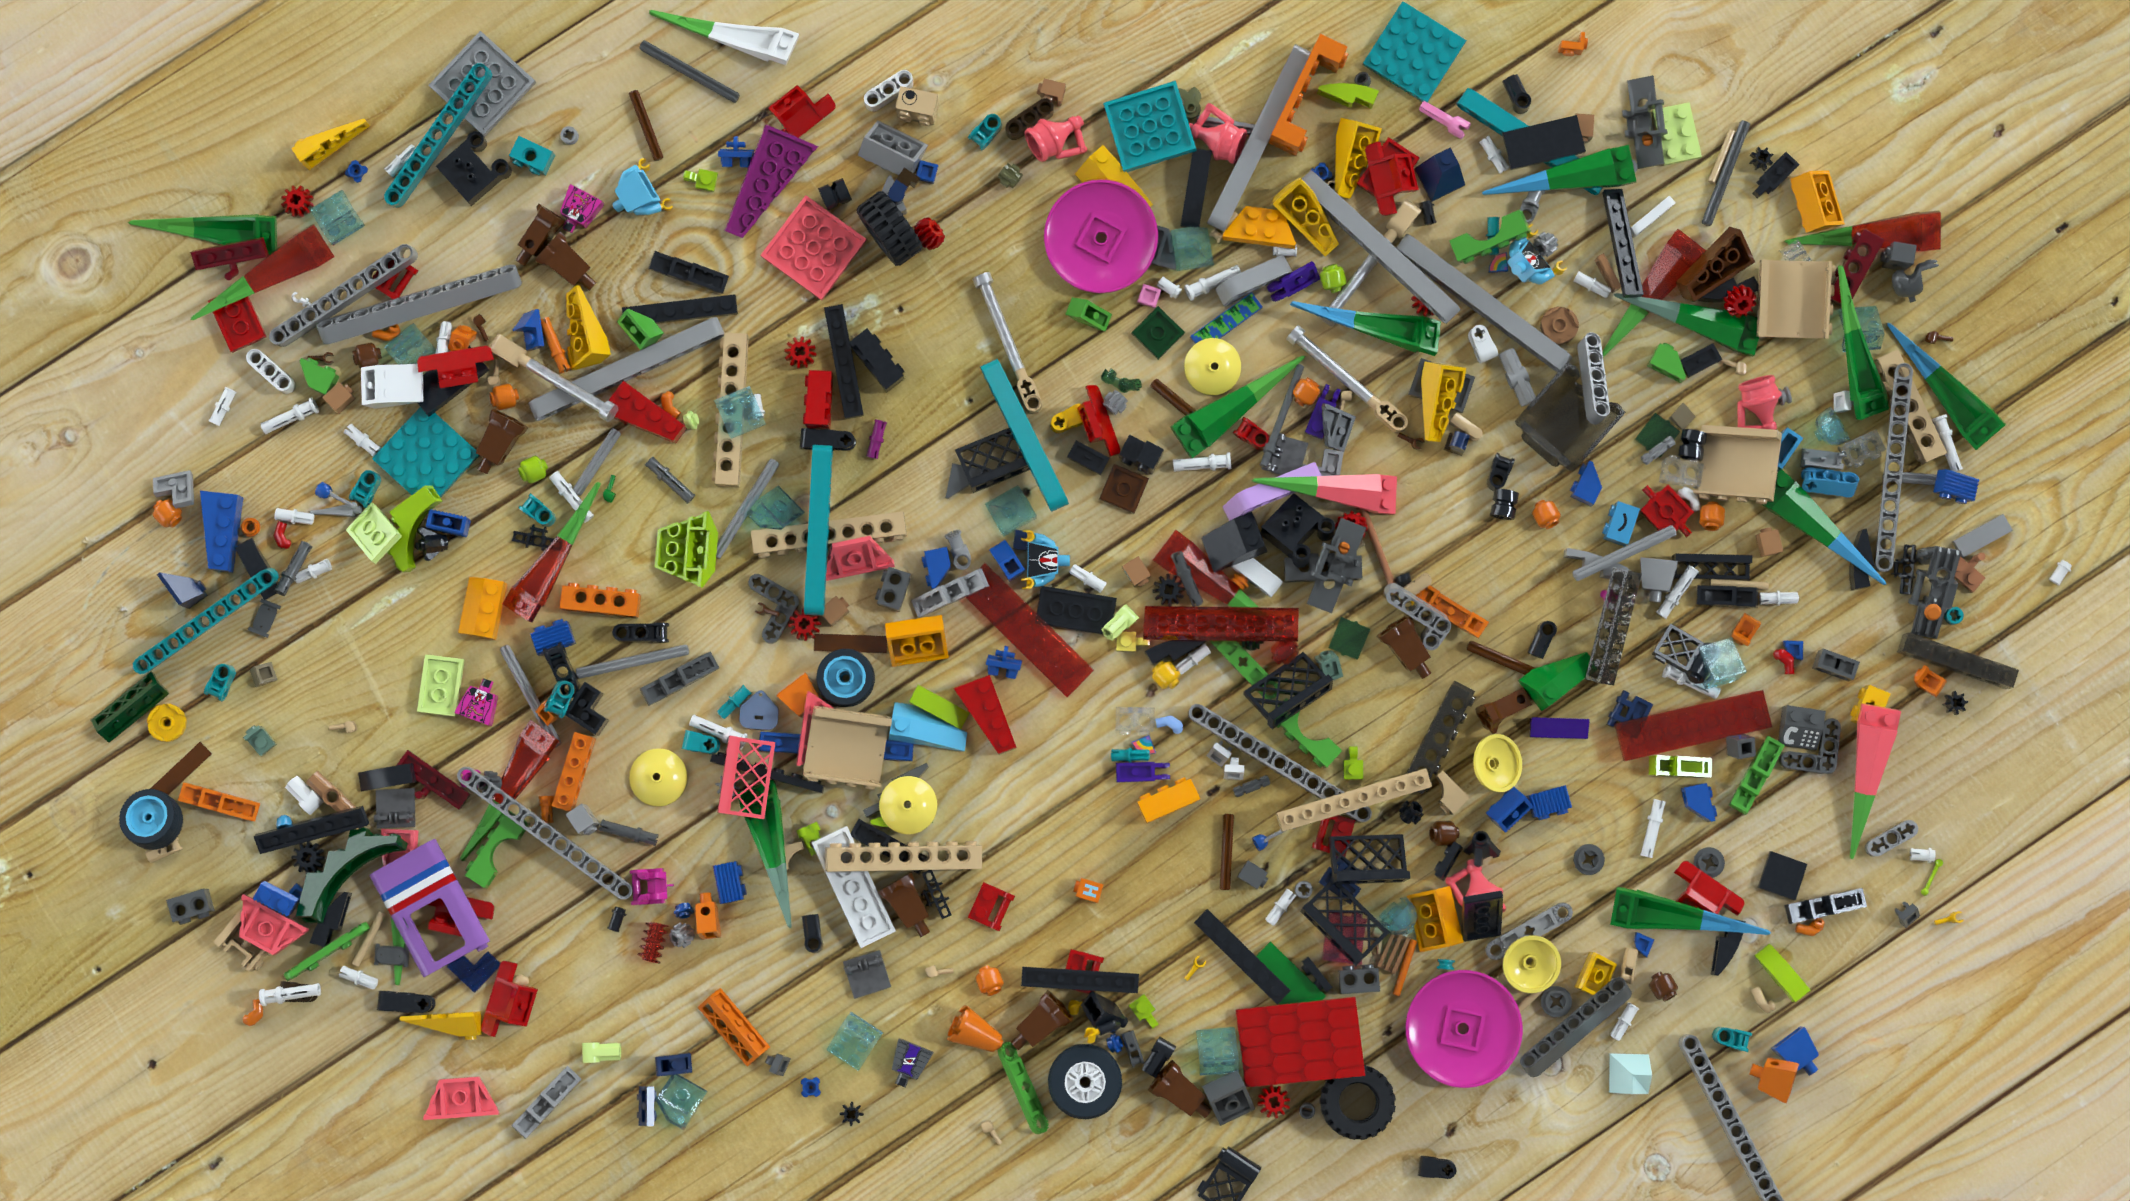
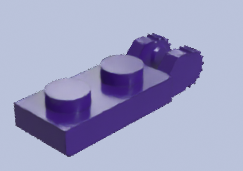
(1294, 282)
(1315, 424)
(1140, 772)

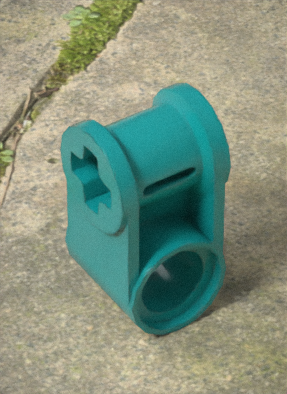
(985, 132)
(365, 489)
(535, 509)
(220, 683)
(559, 700)
(697, 742)
(1735, 1038)

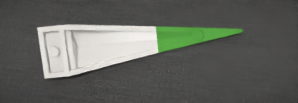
(760, 42)

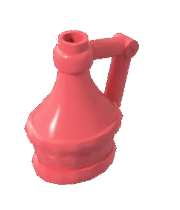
(1048, 138)
(1224, 140)
(1760, 398)
(1478, 883)

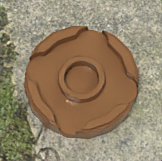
(1559, 325)

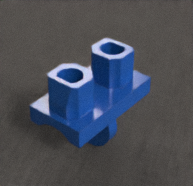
(728, 154)
(1004, 660)

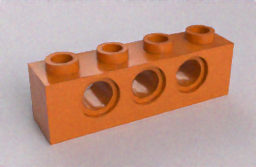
(629, 609)
(573, 772)

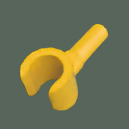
(1952, 918)
(1194, 968)

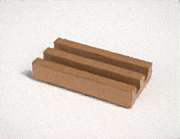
(1607, 273)
(1400, 955)

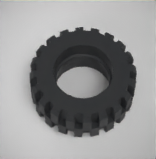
(889, 228)
(1358, 1128)

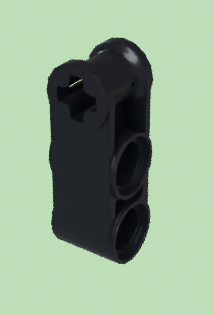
(826, 437)
(652, 632)
(556, 658)
(404, 1002)

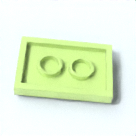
(1681, 141)
(373, 533)
(440, 685)

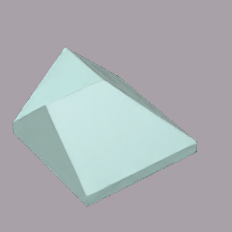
(1629, 1073)

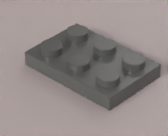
(1461, 398)

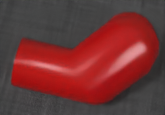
(279, 536)
(1786, 658)

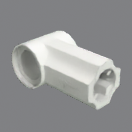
(307, 798)

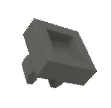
(1909, 915)
(778, 1064)

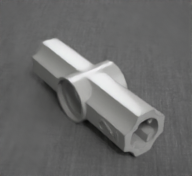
(1517, 377)

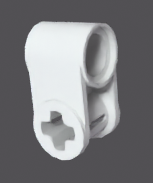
(1483, 346)

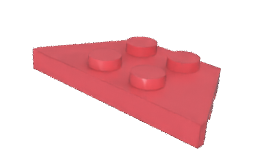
(856, 558)
(811, 701)
(267, 927)
(460, 1099)

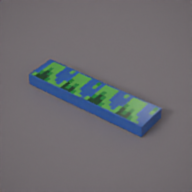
(1229, 319)

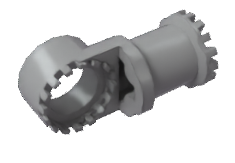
(1531, 203)
(958, 548)

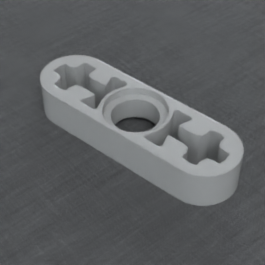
(1876, 840)

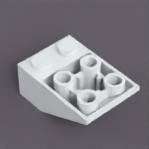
(391, 385)

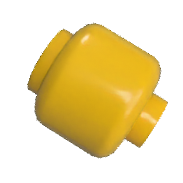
(1166, 675)

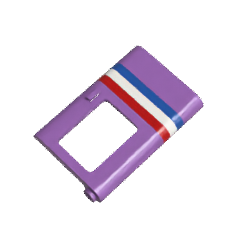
(414, 883)

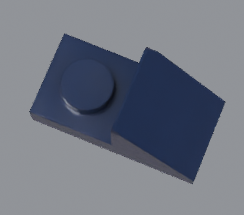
(673, 1064)

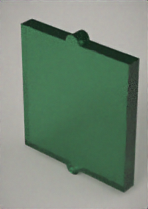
(1655, 432)
(1349, 638)

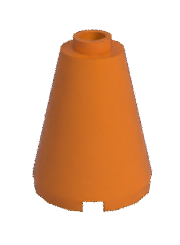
(974, 1031)

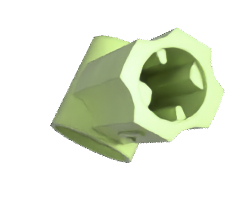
(1122, 620)
(598, 1052)

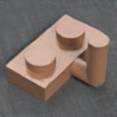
(1967, 574)

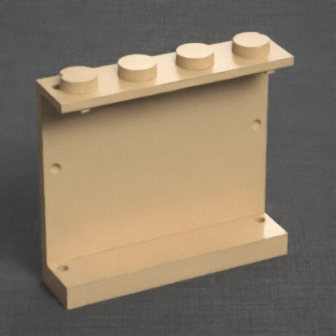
(1795, 299)
(1739, 464)
(846, 747)

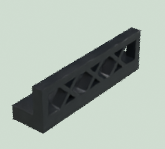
(1715, 559)

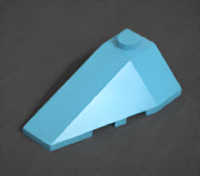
(922, 728)

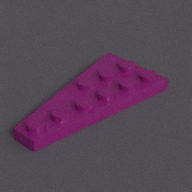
(770, 170)

